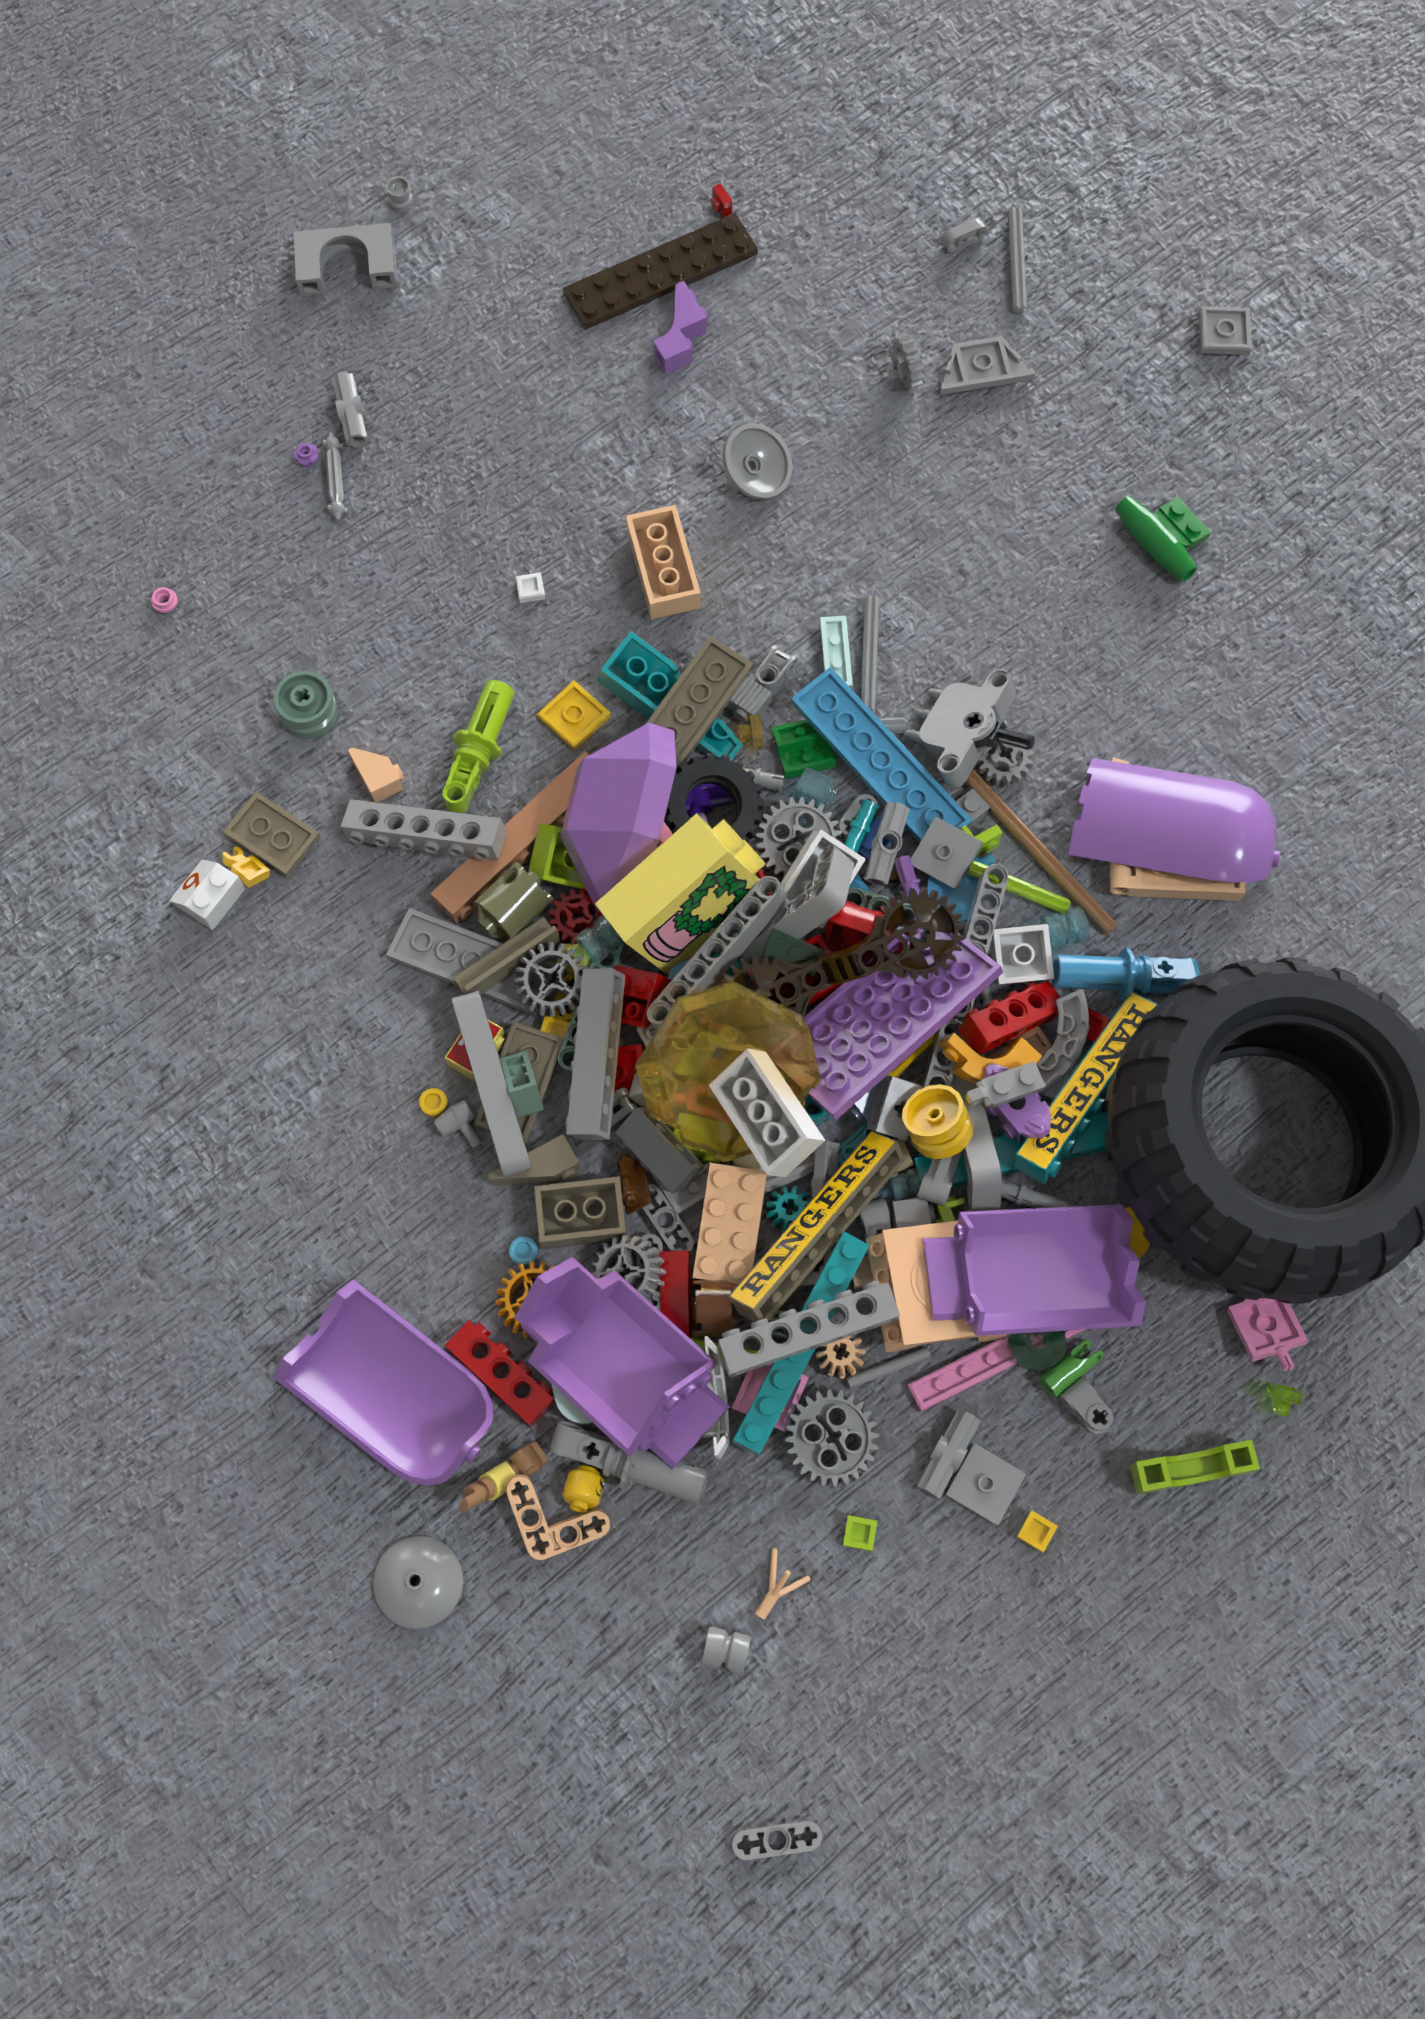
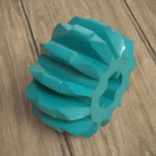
(779, 1213)

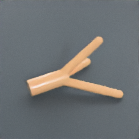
(776, 1591)

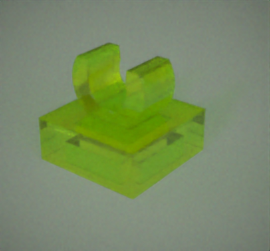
(1283, 1397)

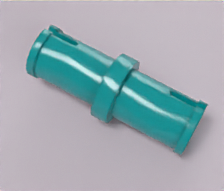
(860, 825)

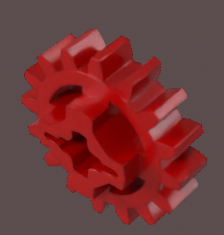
(571, 907)

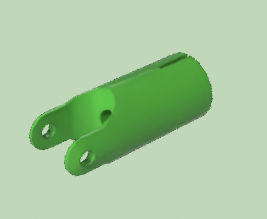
(1069, 1369)

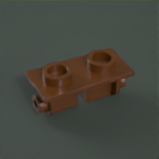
(634, 1184)

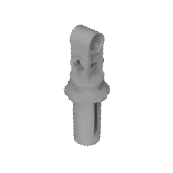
(644, 1468)

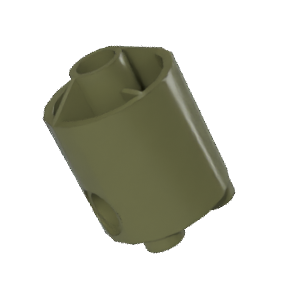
(511, 903)

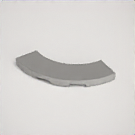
(1069, 1042)

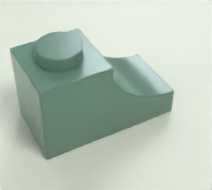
(521, 1084)

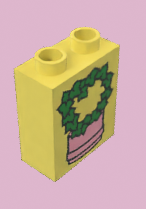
(682, 892)

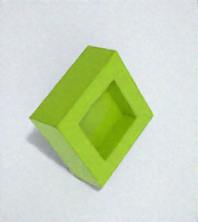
(860, 1533)

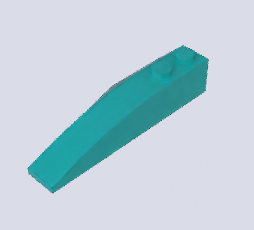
(643, 680)

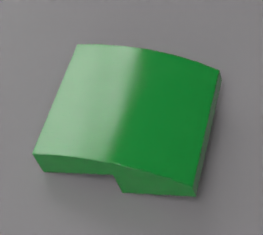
(802, 747)

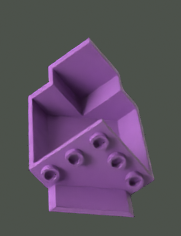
(620, 1361)

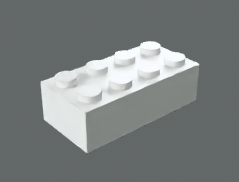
(766, 1113)

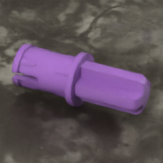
(906, 874)

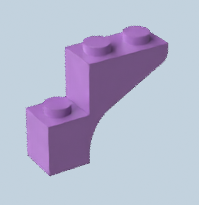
(690, 320)

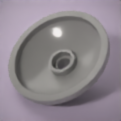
(765, 454)
(434, 1596)

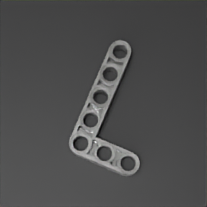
(813, 906)
(980, 1158)

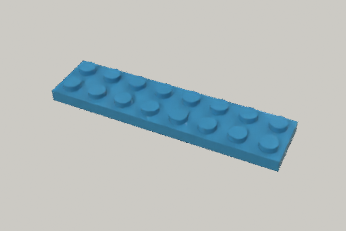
(876, 753)

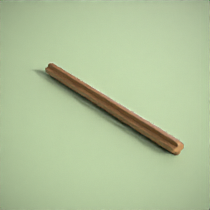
(1042, 854)

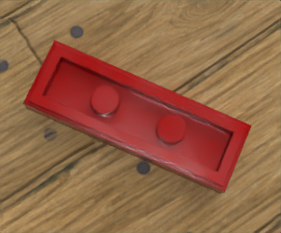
(677, 1289)

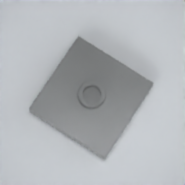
(1225, 330)
(946, 853)
(985, 1484)

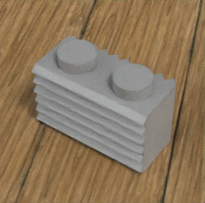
(749, 700)

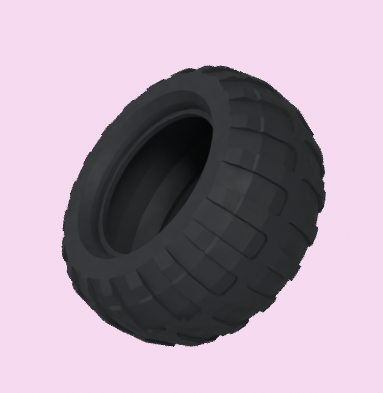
(1186, 1196)

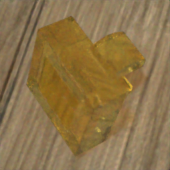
(752, 732)

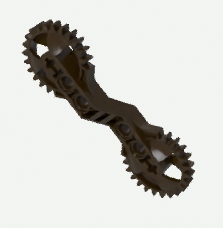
(847, 963)

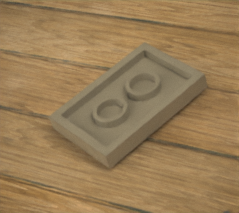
(272, 834)

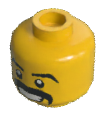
(583, 1488)

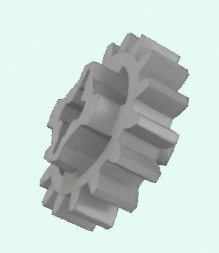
(907, 361)
(1005, 769)

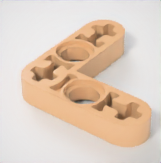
(552, 1532)

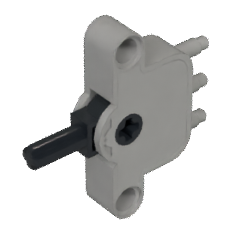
(968, 724)

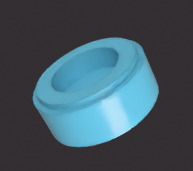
(523, 1250)

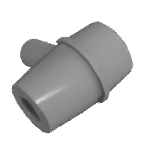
(459, 1118)

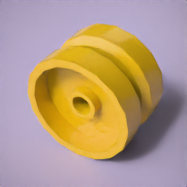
(938, 1121)

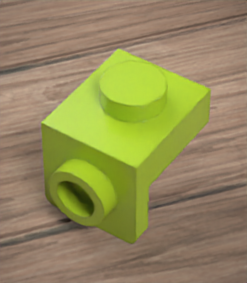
(990, 838)
(944, 1214)

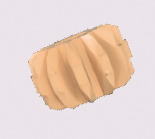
(840, 1365)

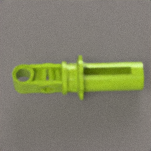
(475, 747)

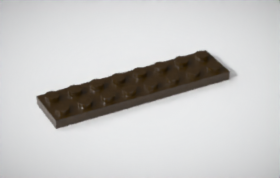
(659, 271)

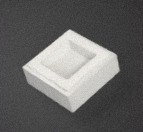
(530, 587)

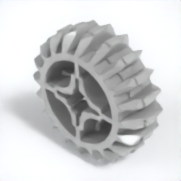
(544, 990)
(623, 1251)

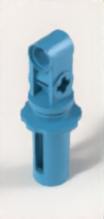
(1123, 973)

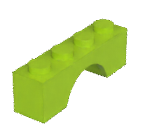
(1194, 1468)

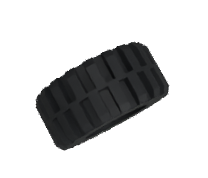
(725, 774)

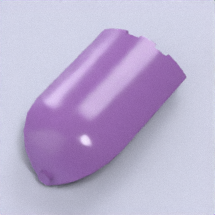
(1174, 823)
(389, 1388)

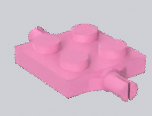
(1267, 1329)
(751, 1387)

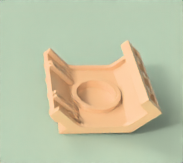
(900, 1260)

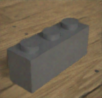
(659, 1150)

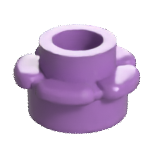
(309, 459)

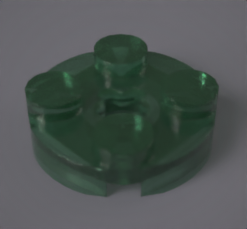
(1037, 1358)

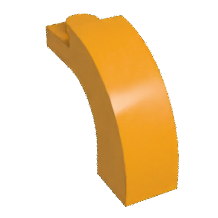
(971, 1065)

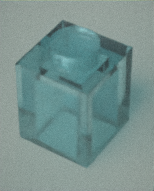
(817, 787)

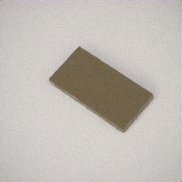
(543, 1055)

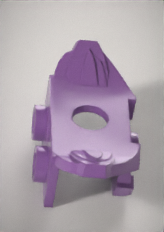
(1030, 1121)

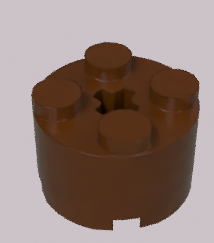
(712, 1309)

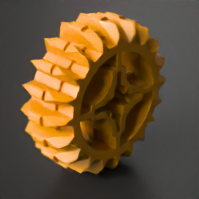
(524, 1277)

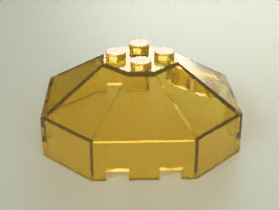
(680, 1066)

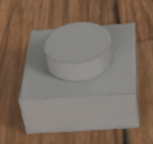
(973, 805)

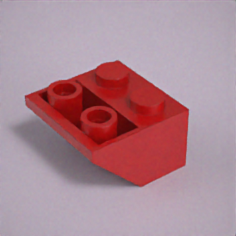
(639, 993)

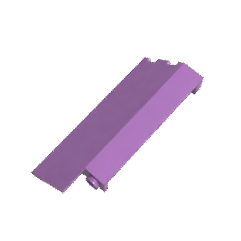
(1036, 1270)

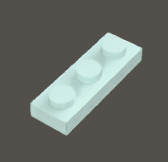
(836, 646)

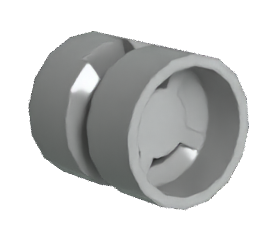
(726, 1650)

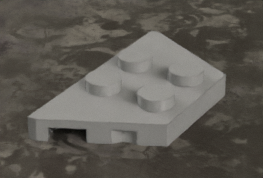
(983, 365)

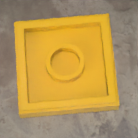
(574, 715)

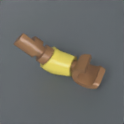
(494, 1482)

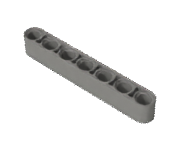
(722, 943)
(491, 1084)

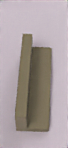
(506, 958)

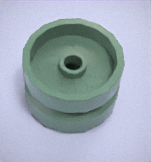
(306, 704)

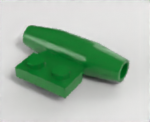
(1165, 534)

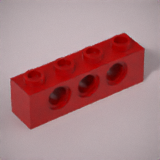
(1010, 1018)
(528, 1409)

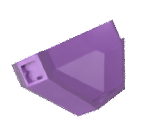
(619, 806)

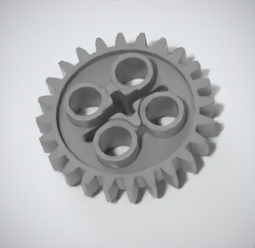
(787, 819)
(809, 1453)

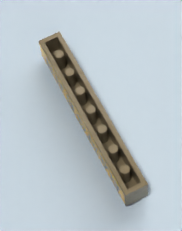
(817, 1228)

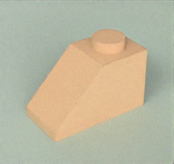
(377, 773)

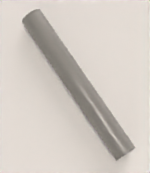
(888, 1367)

